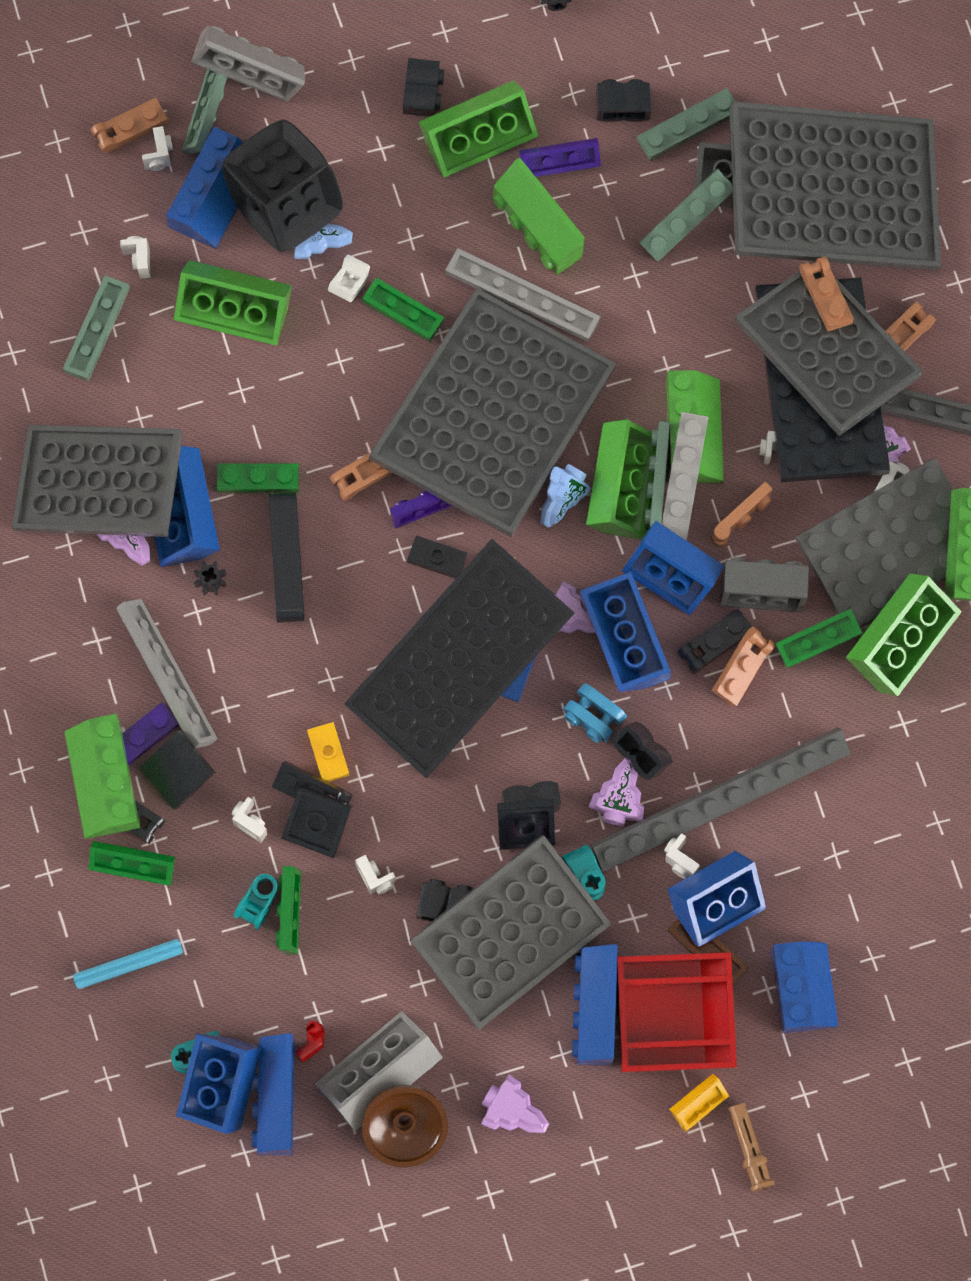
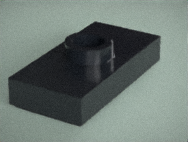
(436, 557)

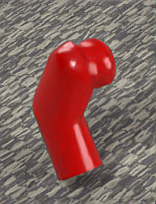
(314, 1042)

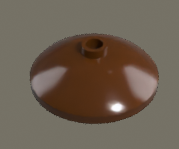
(407, 1141)

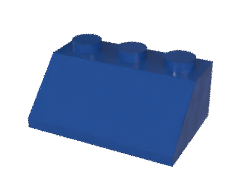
(673, 568)
(718, 897)
(803, 986)
(218, 1082)

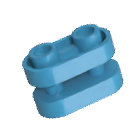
(596, 729)

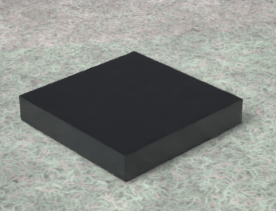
(177, 770)
(317, 821)
(524, 822)

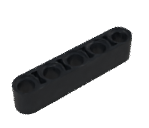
(286, 557)

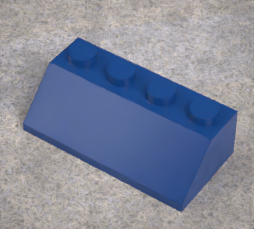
(204, 201)
(191, 523)
(626, 633)
(596, 1005)
(275, 1096)

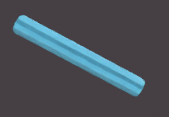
(127, 963)

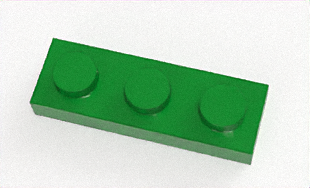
(403, 309)
(258, 478)
(819, 638)
(131, 863)
(289, 910)

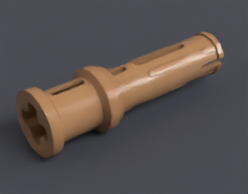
(754, 1161)

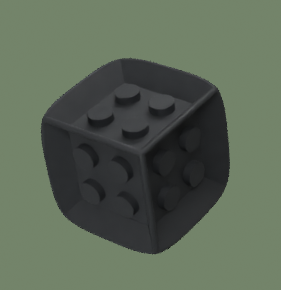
(282, 185)

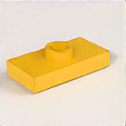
(328, 752)
(699, 1102)

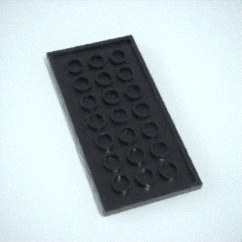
(806, 442)
(459, 658)

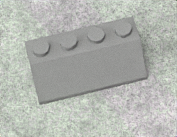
(248, 63)
(387, 1059)

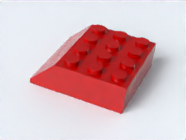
(675, 1012)

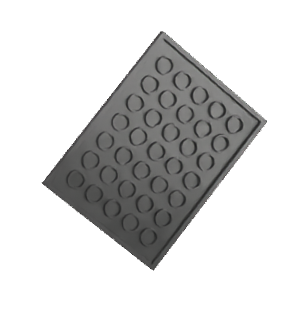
(834, 186)
(493, 412)

